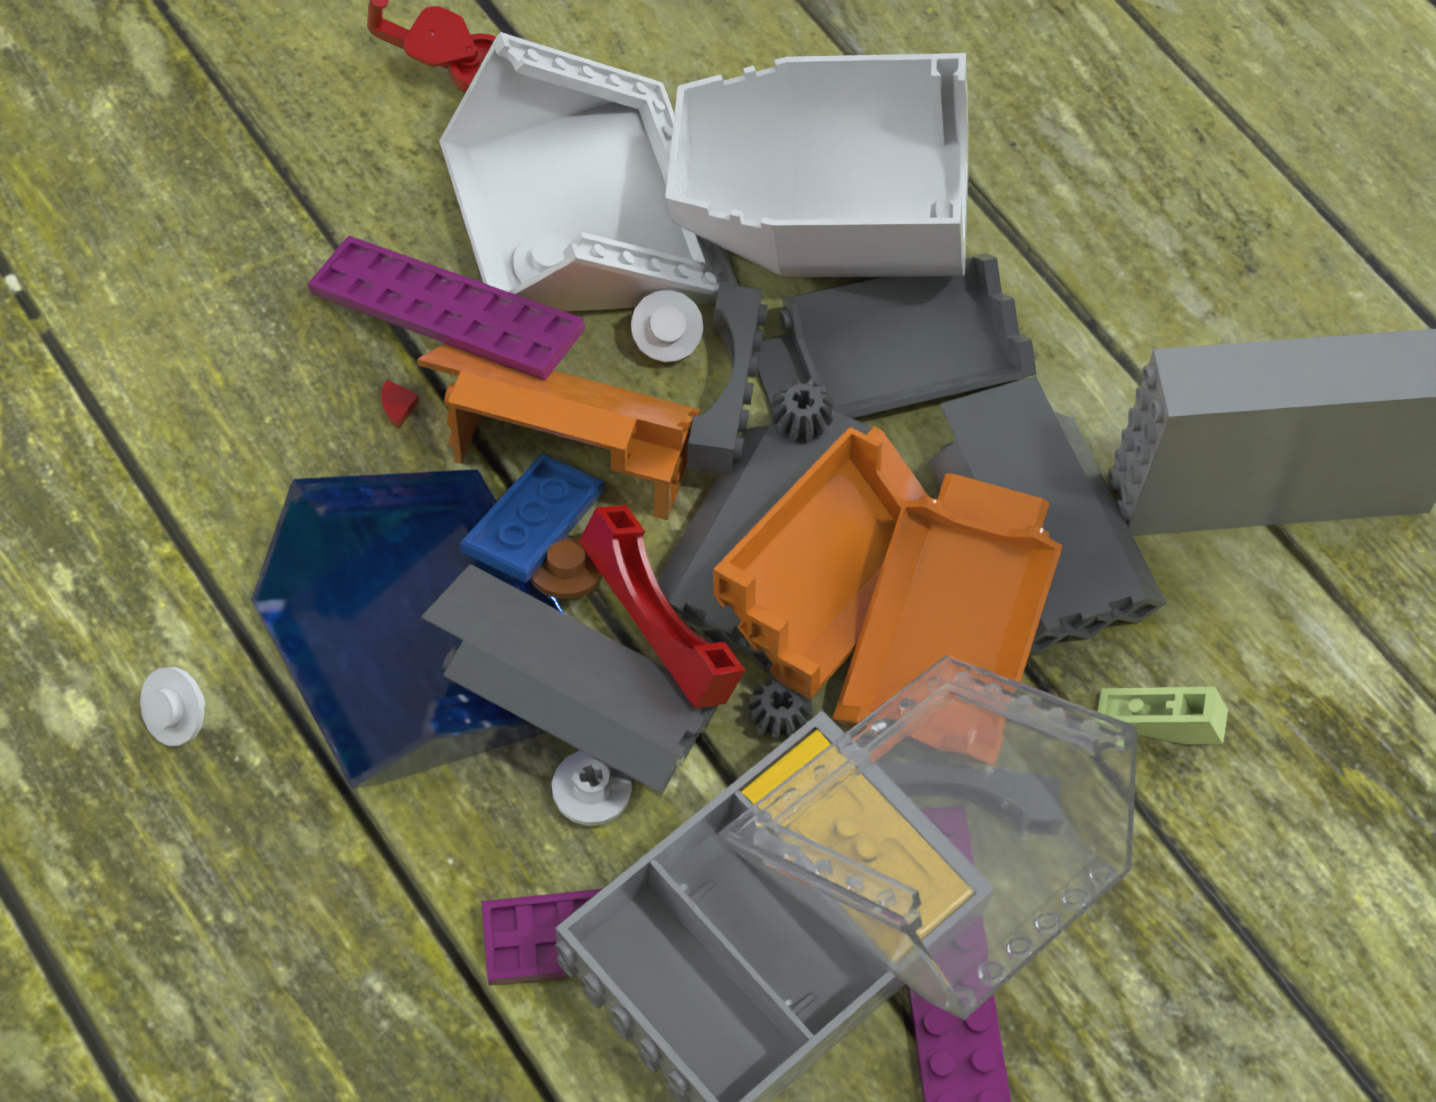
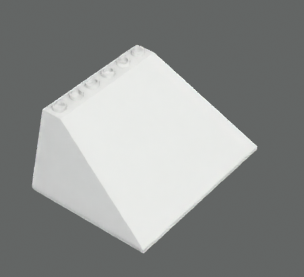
(580, 155)

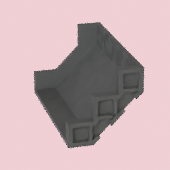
(899, 339)
(1023, 445)
(729, 511)
(567, 678)

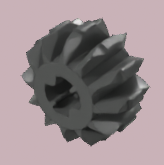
(802, 409)
(778, 709)

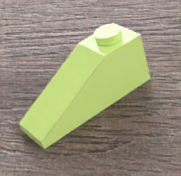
(1169, 713)

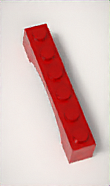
(700, 668)

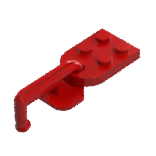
(435, 40)

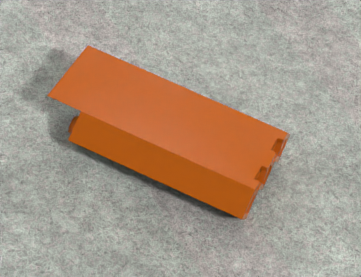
(816, 558)
(956, 582)

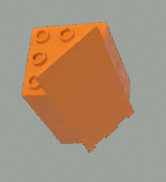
(641, 431)

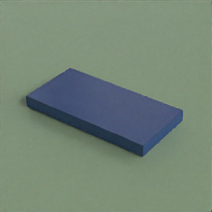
(532, 517)

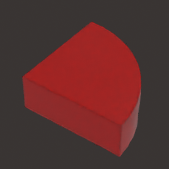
(397, 402)

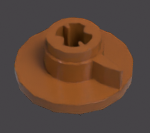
(567, 571)

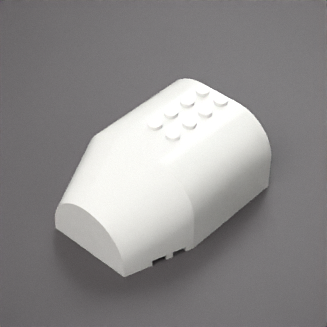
(828, 165)

